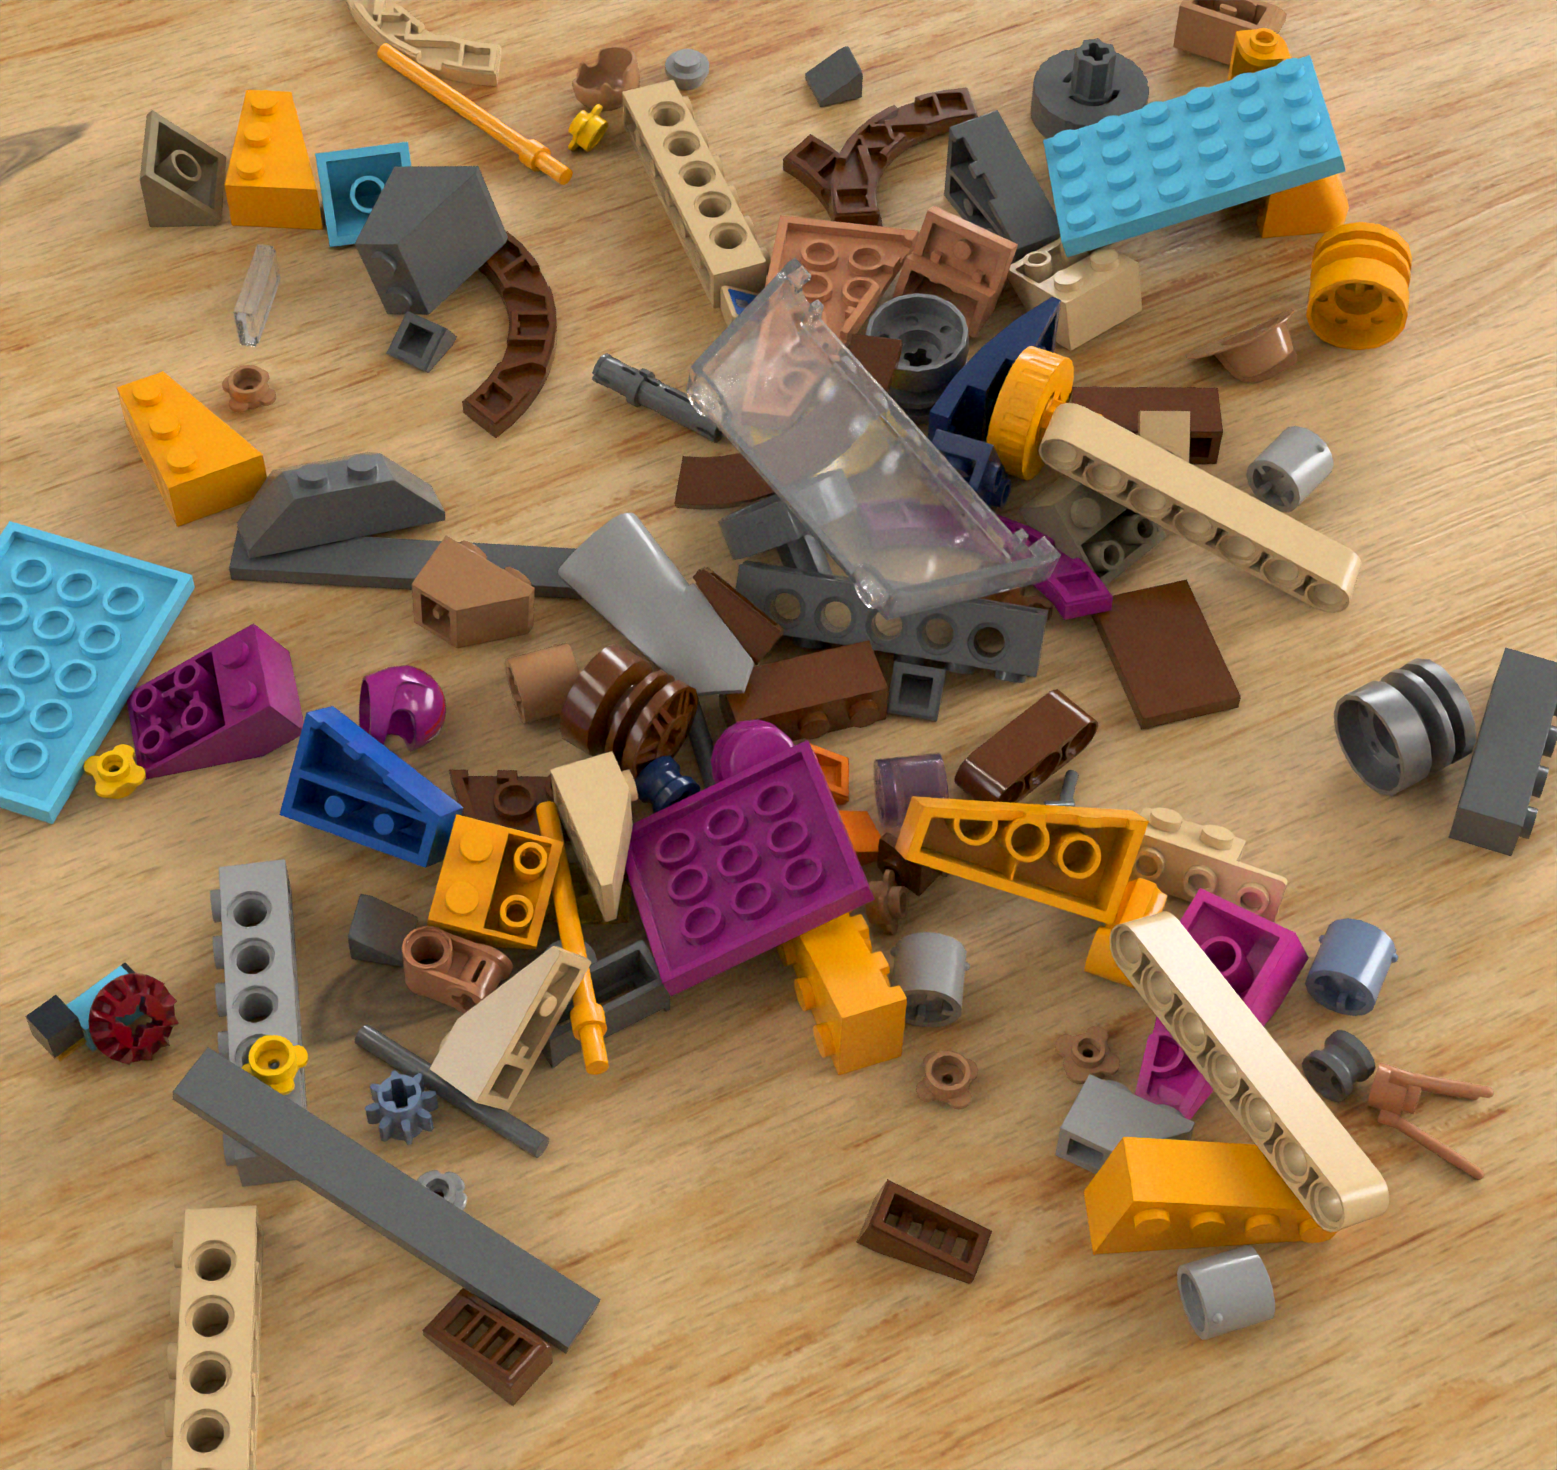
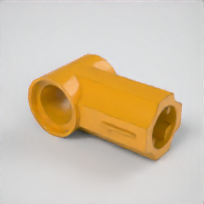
(1138, 901)

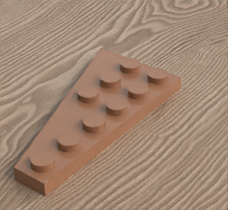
(847, 265)

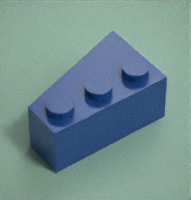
(366, 792)

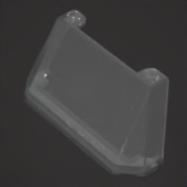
(854, 461)

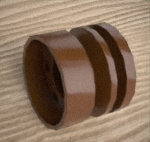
(627, 710)

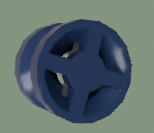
(663, 784)

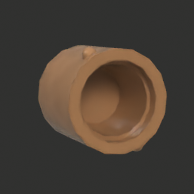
(541, 681)

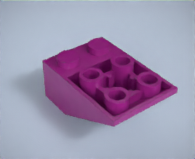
(217, 707)

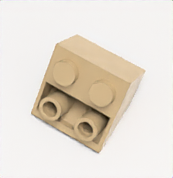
(1093, 287)

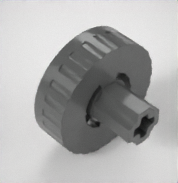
(1089, 78)
(770, 526)

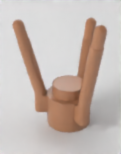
(1399, 1091)

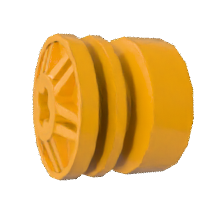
(1359, 286)

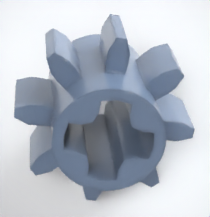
(400, 1092)

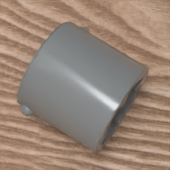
(1290, 468)
(931, 976)
(1226, 1292)

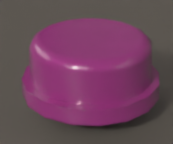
(745, 746)

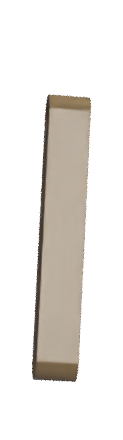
(1200, 507)
(1250, 1072)

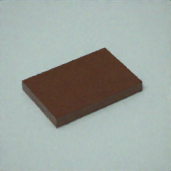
(1166, 655)

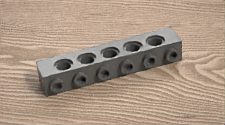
(1020, 625)

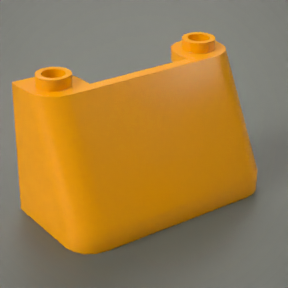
(1304, 208)

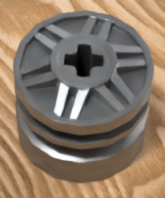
(932, 349)
(1404, 726)

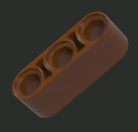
(1027, 750)

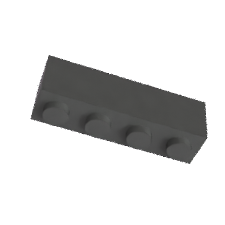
(1509, 754)

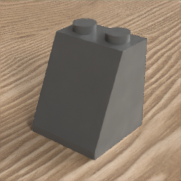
(428, 235)

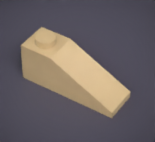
(597, 816)
(504, 1033)

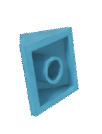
(352, 184)

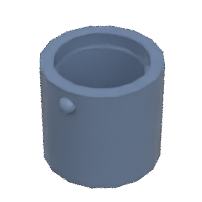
(1350, 966)

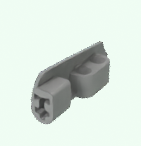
(655, 608)

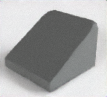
(836, 78)
(420, 342)
(916, 691)
(379, 931)

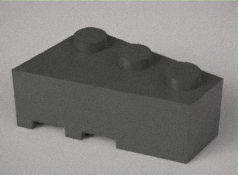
(995, 186)

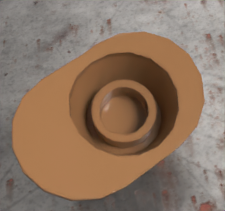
(1254, 353)

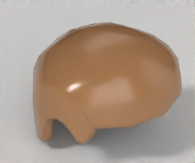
(607, 78)

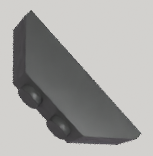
(335, 503)

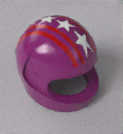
(403, 704)

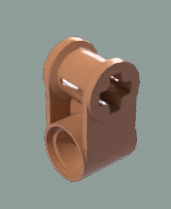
(463, 972)

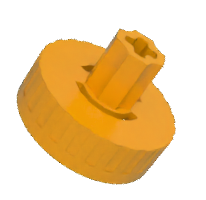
(1025, 406)

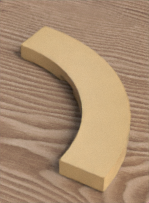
(439, 54)

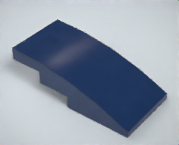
(971, 395)

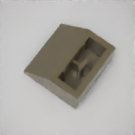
(1091, 527)

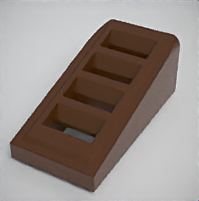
(744, 619)
(916, 1251)
(509, 1383)

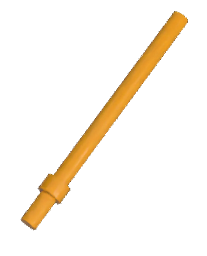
(530, 152)
(587, 1016)

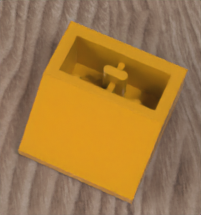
(494, 884)

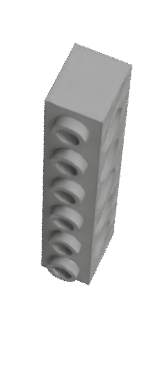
(263, 896)

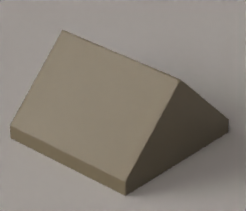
(180, 176)

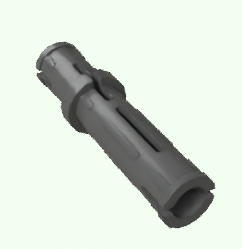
(644, 389)

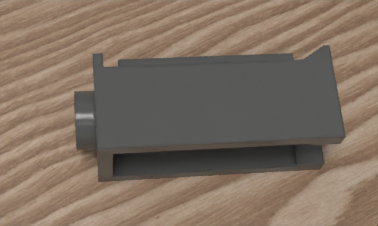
(610, 976)

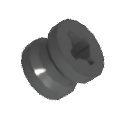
(1338, 1066)

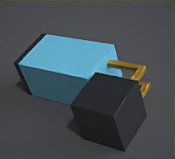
(66, 1027)

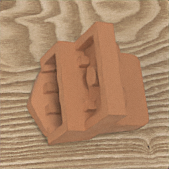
(958, 265)

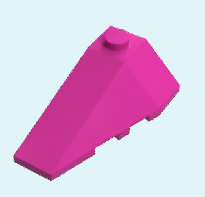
(1258, 963)

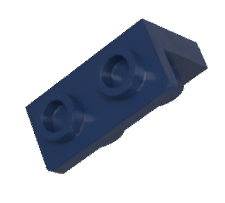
(977, 465)

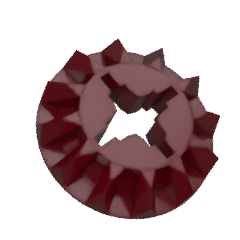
(120, 999)

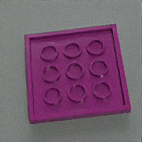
(742, 868)

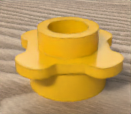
(587, 129)
(118, 783)
(279, 1050)

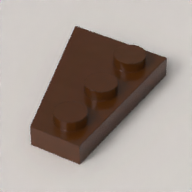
(504, 798)

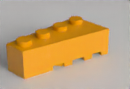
(1036, 851)

